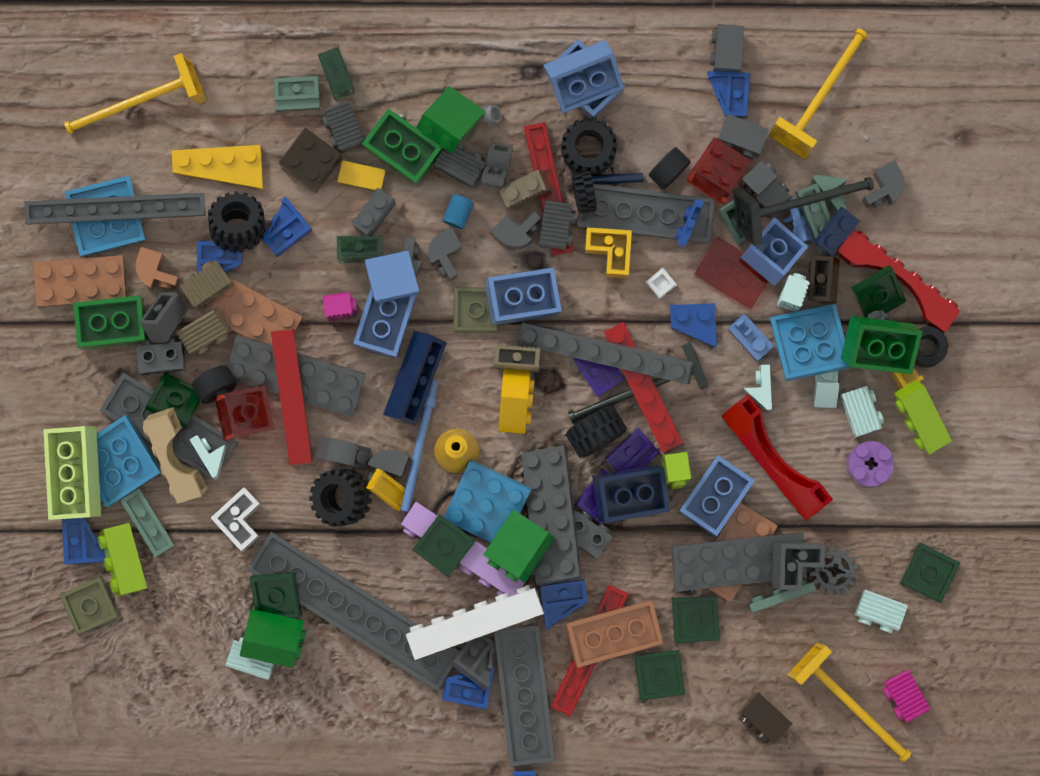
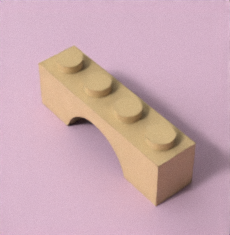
(183, 481)

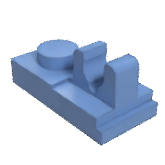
(800, 224)
(750, 337)

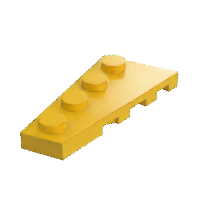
(223, 164)

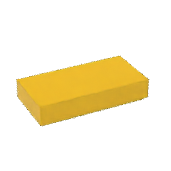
(361, 176)
(386, 489)

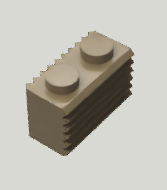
(525, 189)
(206, 284)
(204, 331)
(516, 358)

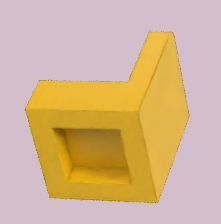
(904, 379)

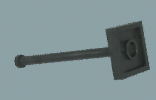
(749, 214)
(622, 396)

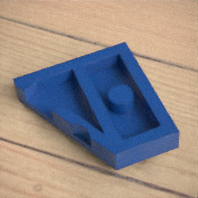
(731, 91)
(691, 216)
(285, 229)
(208, 251)
(696, 321)
(80, 543)
(562, 599)
(464, 691)

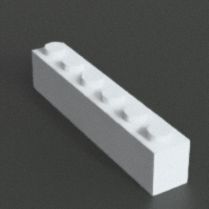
(475, 623)

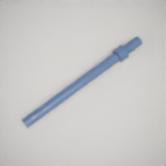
(429, 405)

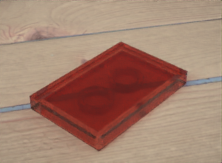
(731, 274)

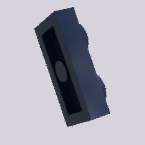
(836, 231)

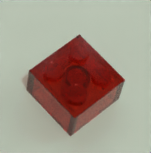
(718, 170)
(244, 413)

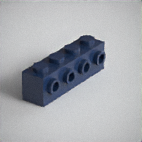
(414, 378)

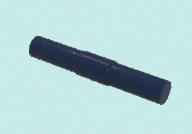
(617, 178)

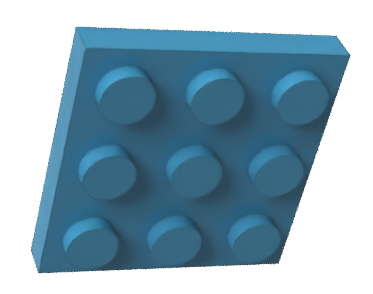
(106, 235)
(809, 342)
(123, 461)
(485, 500)

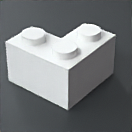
(232, 519)

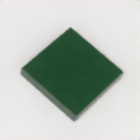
(879, 292)
(174, 394)
(443, 545)
(929, 573)
(276, 594)
(695, 619)
(659, 675)

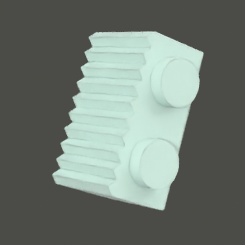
(793, 292)
(861, 411)
(881, 611)
(247, 665)

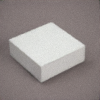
(661, 283)

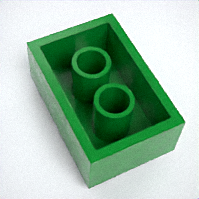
(402, 147)
(109, 322)
(881, 345)

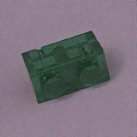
(336, 73)
(358, 248)

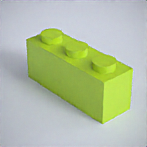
(922, 417)
(676, 470)
(122, 560)

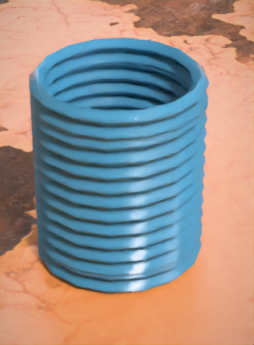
(458, 211)

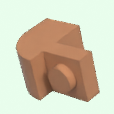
(148, 270)

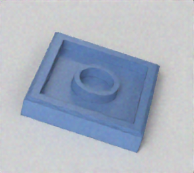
(391, 276)

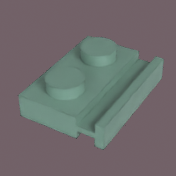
(296, 93)

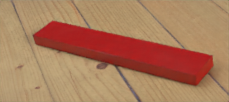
(543, 160)
(291, 396)
(577, 678)

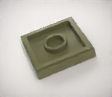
(472, 311)
(89, 606)

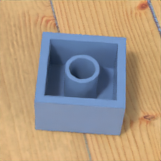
(777, 252)

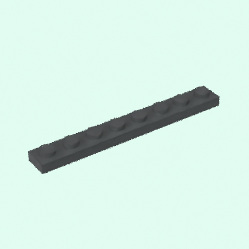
(114, 208)
(606, 353)

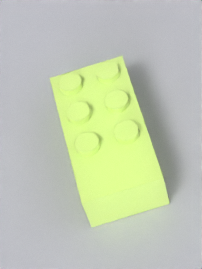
(72, 472)

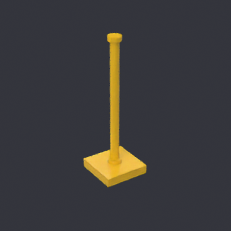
(187, 79)
(792, 136)
(811, 664)

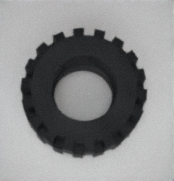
(593, 128)
(236, 207)
(596, 431)
(356, 497)

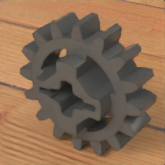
(831, 581)

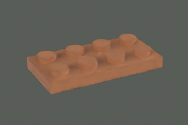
(79, 280)
(253, 313)
(742, 524)
(614, 633)

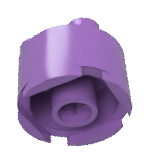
(859, 472)

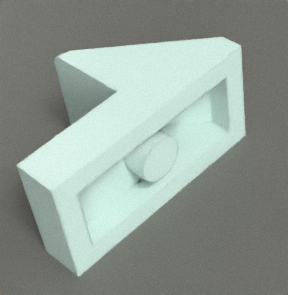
(826, 390)
(762, 394)
(212, 461)

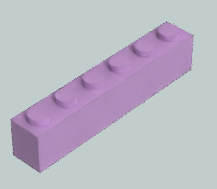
(418, 522)

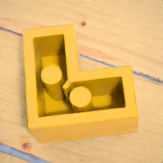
(615, 245)
(515, 400)

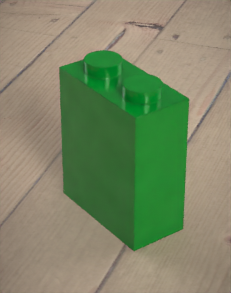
(450, 119)
(518, 547)
(273, 638)

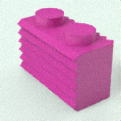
(339, 306)
(905, 696)

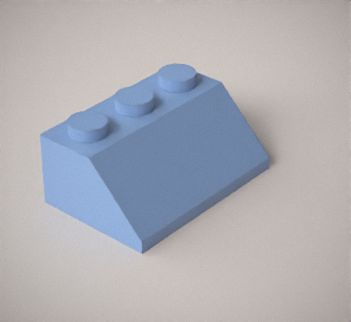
(584, 76)

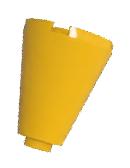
(458, 460)

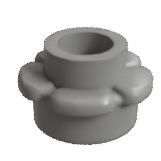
(492, 114)

